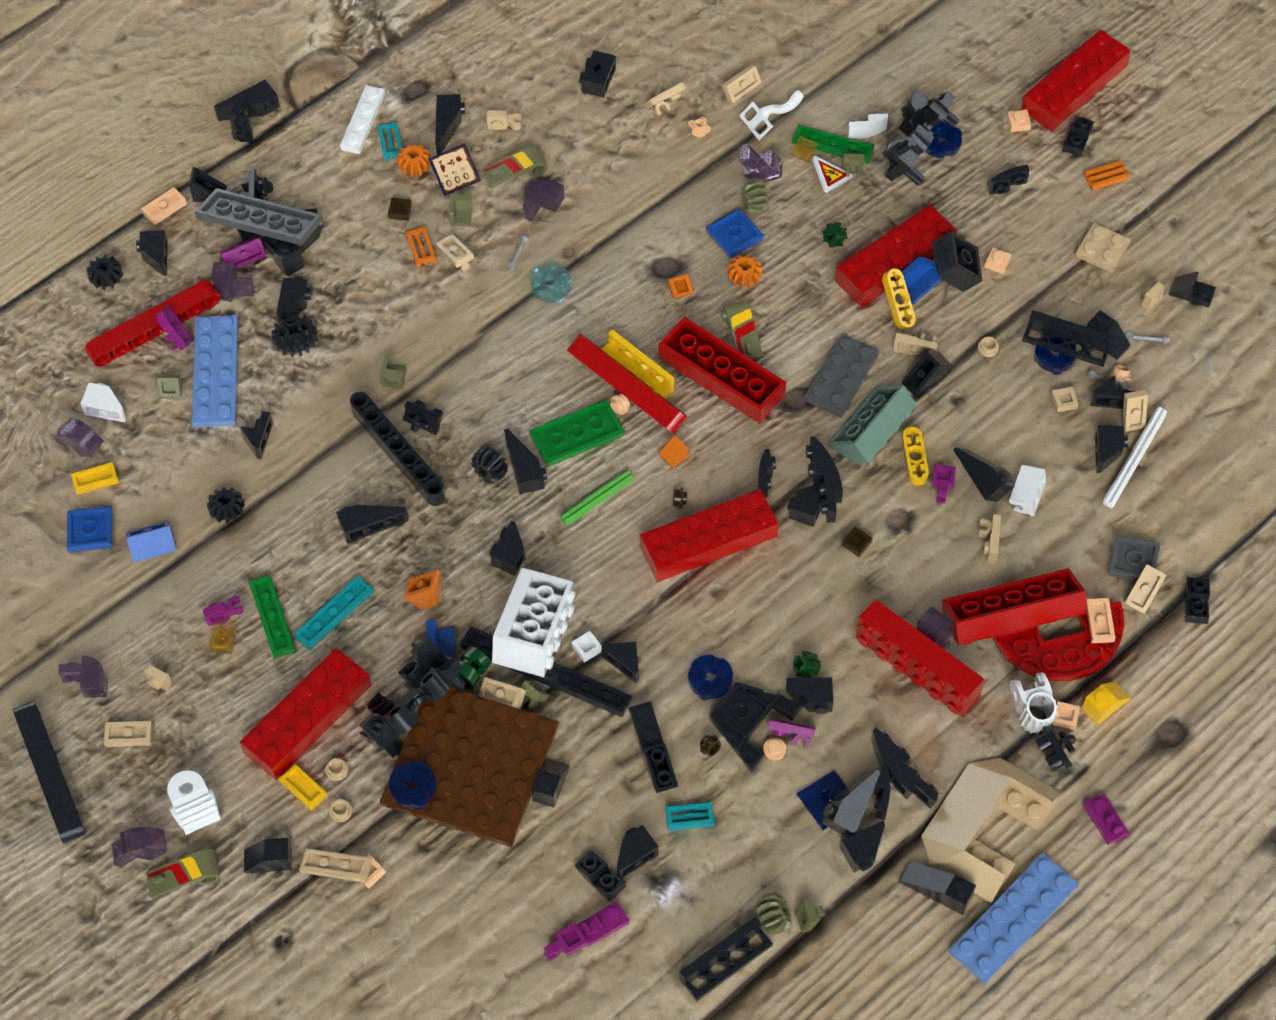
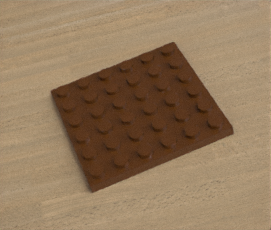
(481, 763)

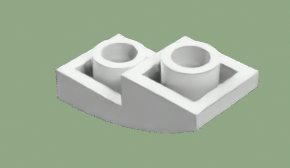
(874, 125)

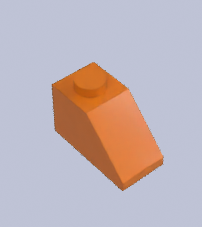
(424, 590)

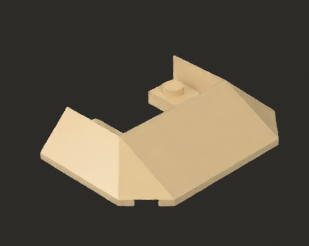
(964, 813)

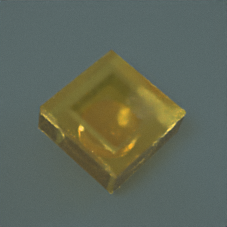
(804, 149)
(222, 640)

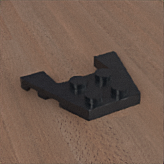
(742, 713)

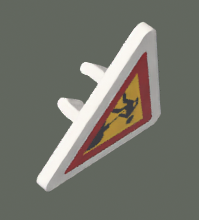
(829, 174)

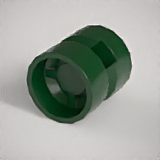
(474, 664)

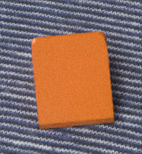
(680, 286)
(674, 452)

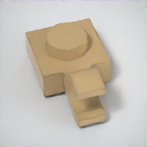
(501, 120)

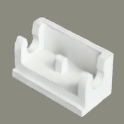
(1028, 489)

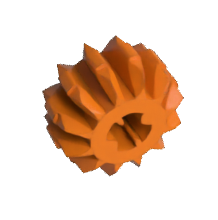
(413, 159)
(744, 271)

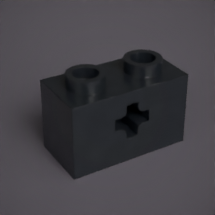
(598, 73)

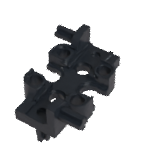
(920, 118)
(426, 680)

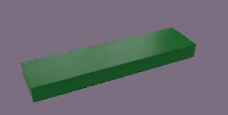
(834, 143)
(272, 616)

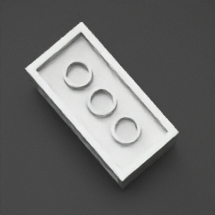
(533, 622)

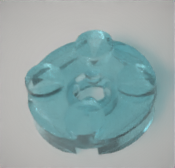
(551, 293)

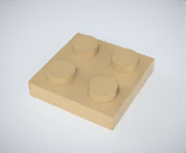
(1103, 247)

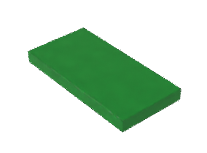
(576, 433)

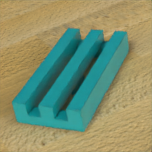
(393, 153)
(690, 816)

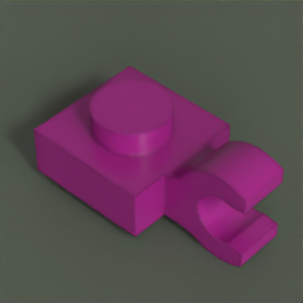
(943, 479)
(220, 612)
(568, 941)

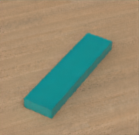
(333, 613)

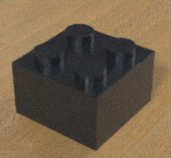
(957, 261)

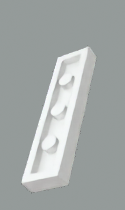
(362, 119)

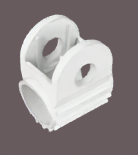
(1039, 698)
(192, 802)

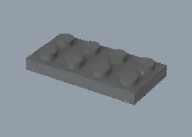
(841, 375)

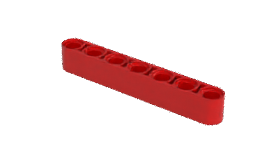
(146, 326)
(627, 383)

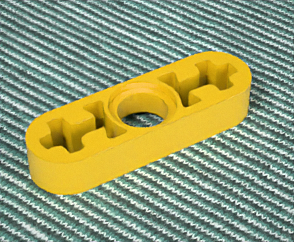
(894, 306)
(910, 463)

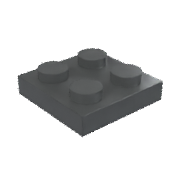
(1131, 556)

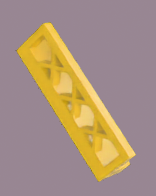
(639, 364)

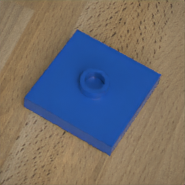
(734, 233)
(89, 529)

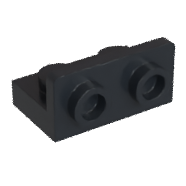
(241, 121)

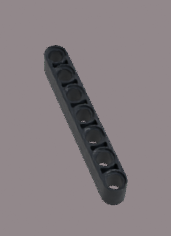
(398, 456)
(48, 772)

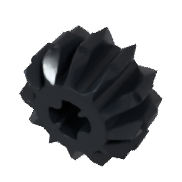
(104, 272)
(489, 465)
(225, 505)

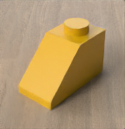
(1104, 701)

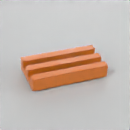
(1104, 173)
(425, 259)

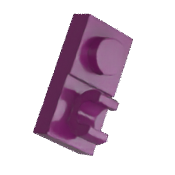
(244, 252)
(170, 322)
(782, 727)
(1105, 819)
(603, 923)

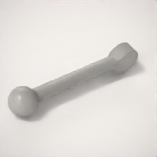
(512, 265)
(1130, 336)
(1091, 373)

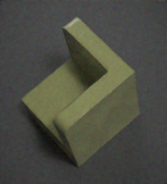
(460, 209)
(392, 374)

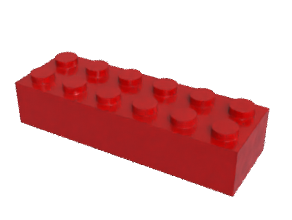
(1076, 80)
(863, 272)
(722, 370)
(709, 535)
(1015, 606)
(919, 658)
(305, 713)

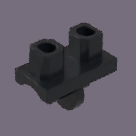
(257, 186)
(420, 417)
(1059, 757)

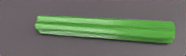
(596, 498)

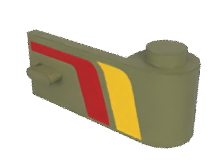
(526, 159)
(743, 328)
(196, 867)

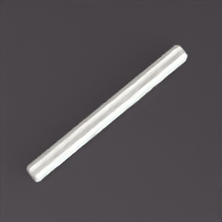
(1134, 457)

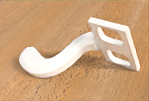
(764, 112)

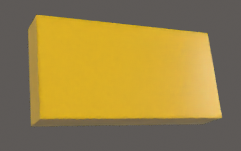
(94, 478)
(303, 787)

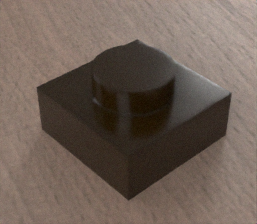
(399, 209)
(857, 541)

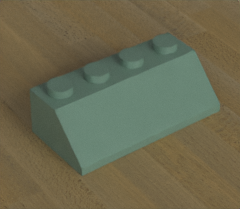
(873, 423)

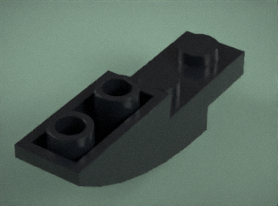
(826, 476)
(652, 747)
(904, 779)

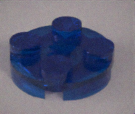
(945, 148)
(1053, 363)
(715, 666)
(417, 797)

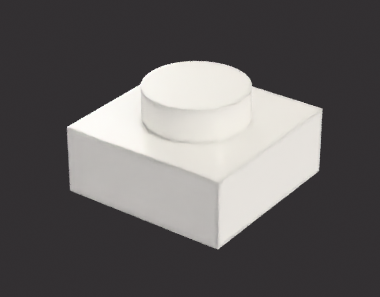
(586, 646)

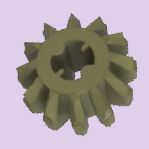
(754, 196)
(773, 913)

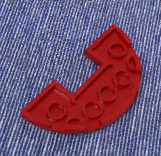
(1062, 657)

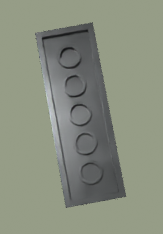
(258, 216)

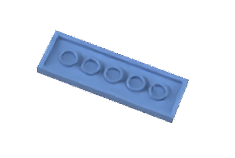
(215, 371)
(1013, 918)

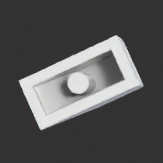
(102, 403)

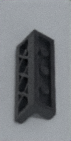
(1069, 334)
(719, 952)

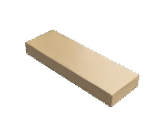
(335, 865)

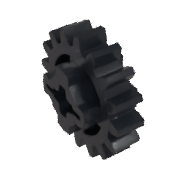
(294, 335)

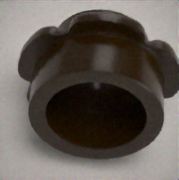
(679, 497)
(710, 745)

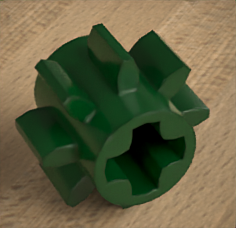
(834, 234)
(806, 665)

